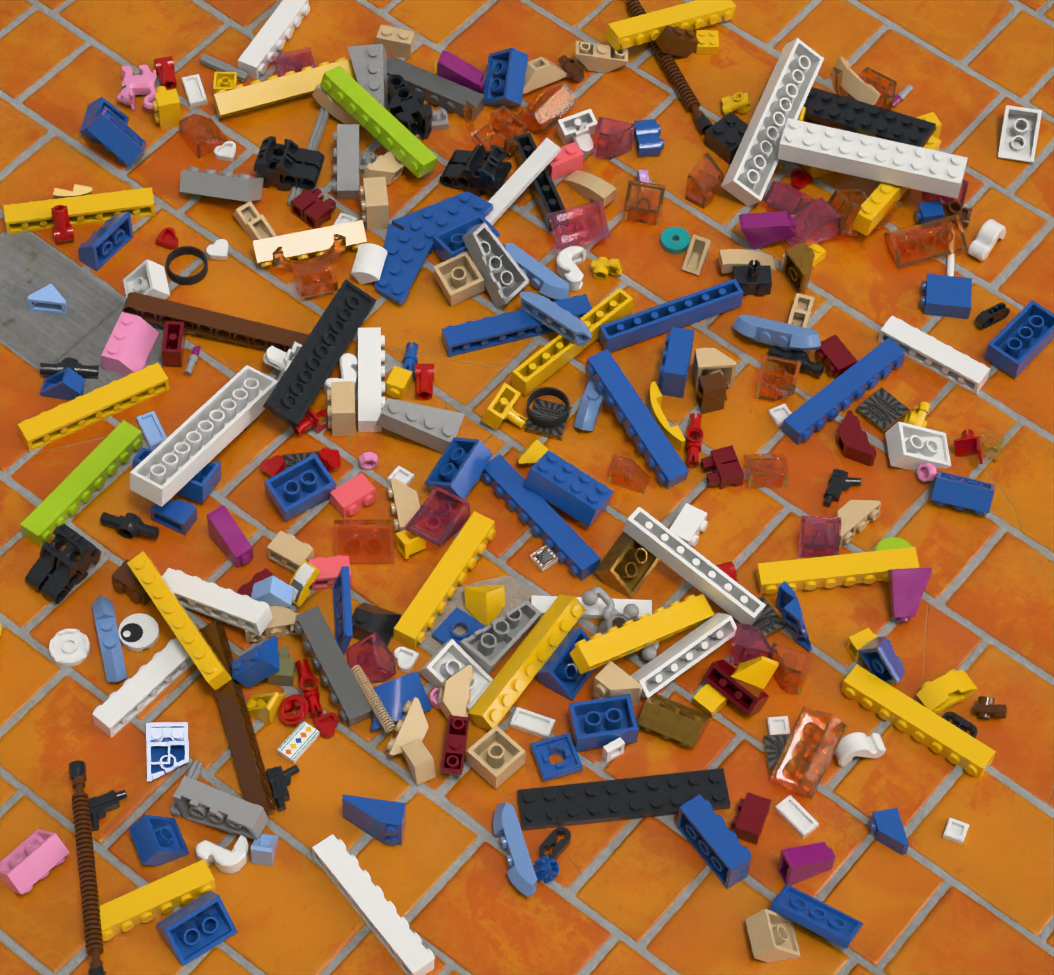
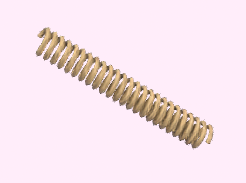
(373, 698)

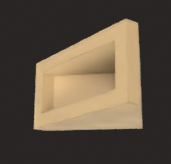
(697, 254)
(419, 761)

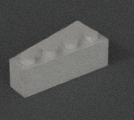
(371, 70)
(347, 158)
(221, 185)
(499, 270)
(421, 423)
(494, 642)
(219, 809)

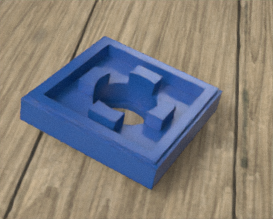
(456, 618)
(558, 745)

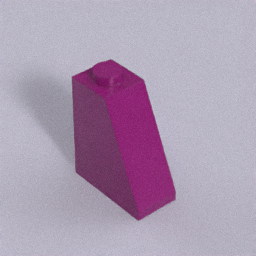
(460, 72)
(767, 227)
(229, 537)
(906, 591)
(805, 862)

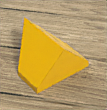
(532, 452)
(485, 602)
(756, 671)
(265, 706)

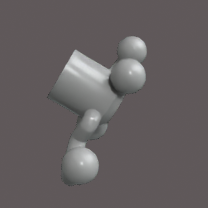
(612, 616)

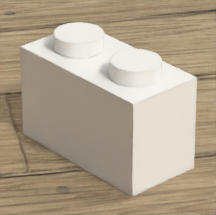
(690, 524)

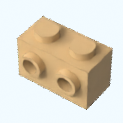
(289, 551)

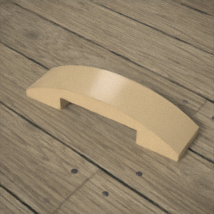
(855, 85)

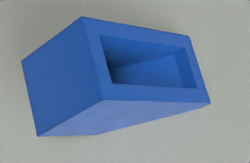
(63, 385)
(175, 515)
(889, 830)

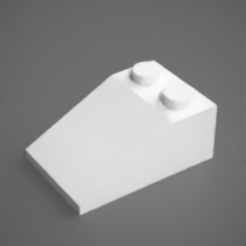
(1019, 134)
(916, 445)
(449, 660)

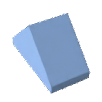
(47, 301)
(273, 592)
(264, 849)

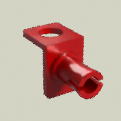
(311, 421)
(968, 445)

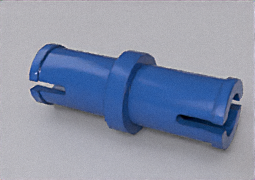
(410, 357)

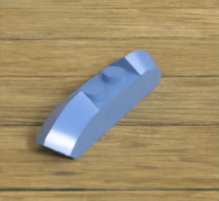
(539, 275)
(555, 317)
(777, 333)
(589, 407)
(109, 639)
(518, 858)

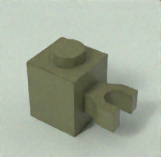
(287, 667)

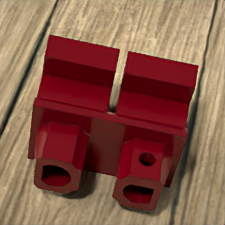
(311, 208)
(724, 466)

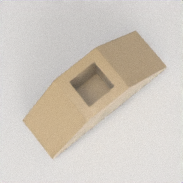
(600, 57)
(540, 73)
(384, 166)
(404, 503)
(855, 517)
(279, 626)
(455, 693)
(409, 728)

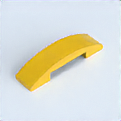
(674, 433)

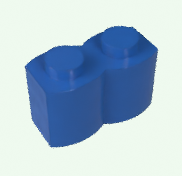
(647, 138)

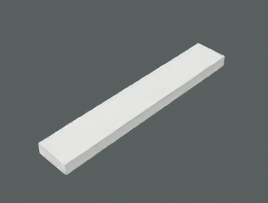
(522, 179)
(543, 603)

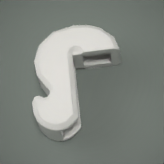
(986, 239)
(567, 266)
(348, 371)
(859, 745)
(223, 859)

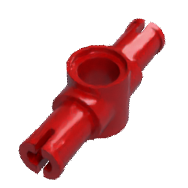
(694, 440)
(308, 679)

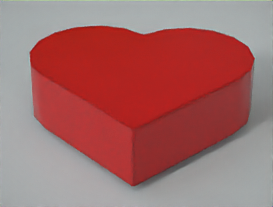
(800, 178)
(167, 239)
(330, 458)
(273, 466)
(326, 724)

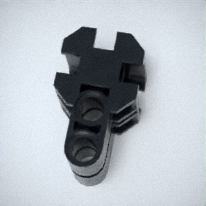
(409, 107)
(287, 165)
(469, 171)
(57, 571)

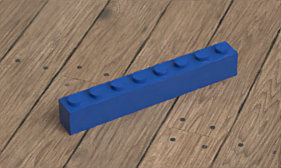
(670, 314)
(504, 328)
(843, 391)
(636, 419)
(540, 518)

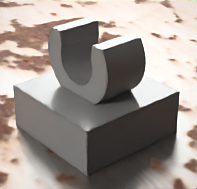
(439, 120)
(364, 160)

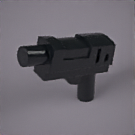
(838, 481)
(278, 782)
(103, 804)

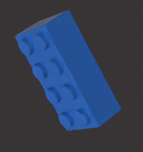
(1022, 339)
(568, 488)
(714, 841)

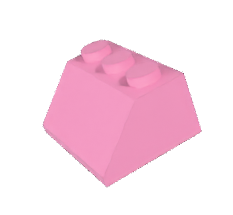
(129, 345)
(32, 861)

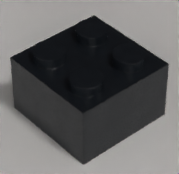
(725, 136)

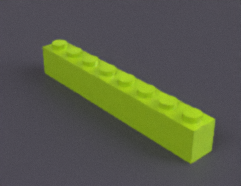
(378, 121)
(82, 483)

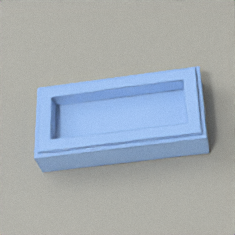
(151, 429)

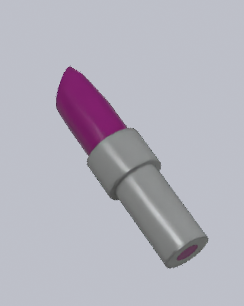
(899, 97)
(192, 360)

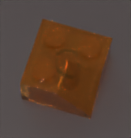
(777, 378)

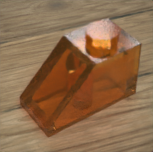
(627, 474)

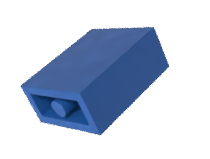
(946, 296)

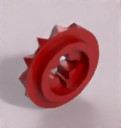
(287, 706)

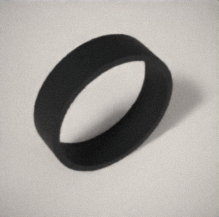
(187, 250)
(552, 392)

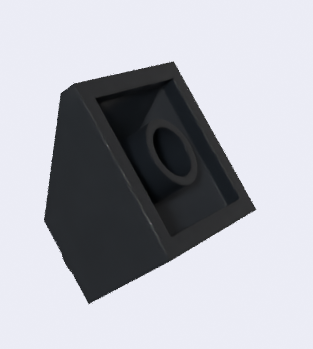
(372, 619)

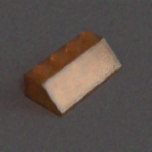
(926, 240)
(807, 752)

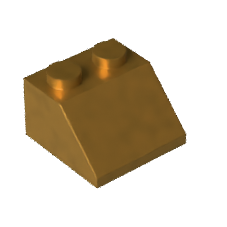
(798, 266)

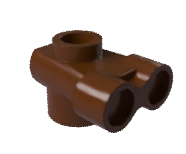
(574, 68)
(955, 207)
(986, 708)

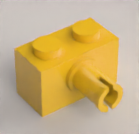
(167, 108)
(502, 409)

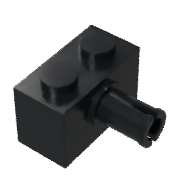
(754, 278)

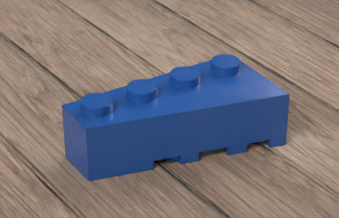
(199, 486)

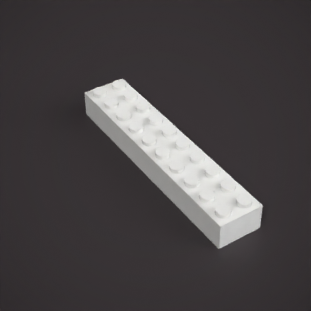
(781, 100)
(872, 158)
(202, 436)

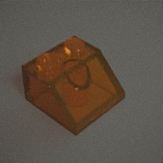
(201, 134)
(704, 182)
(644, 202)
(766, 470)
(792, 668)

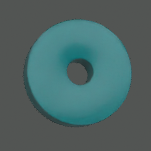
(675, 233)

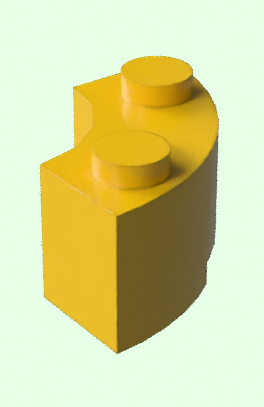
(946, 691)

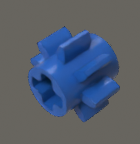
(546, 868)

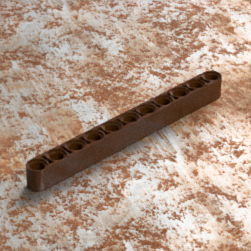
(212, 323)
(239, 725)

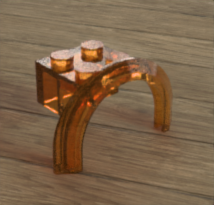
(882, 83)
(499, 131)
(848, 204)
(313, 276)

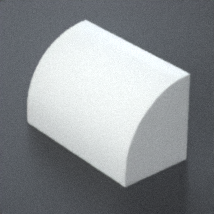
(368, 263)

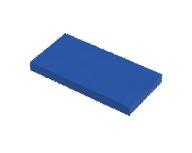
(342, 609)
(816, 916)

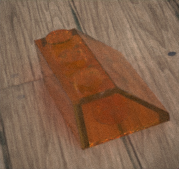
(547, 108)
(365, 541)

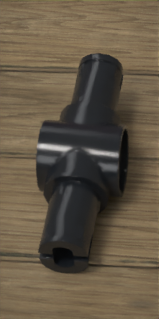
(801, 356)
(72, 363)
(129, 525)

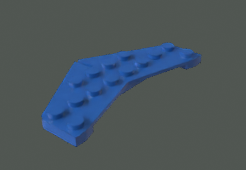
(411, 240)

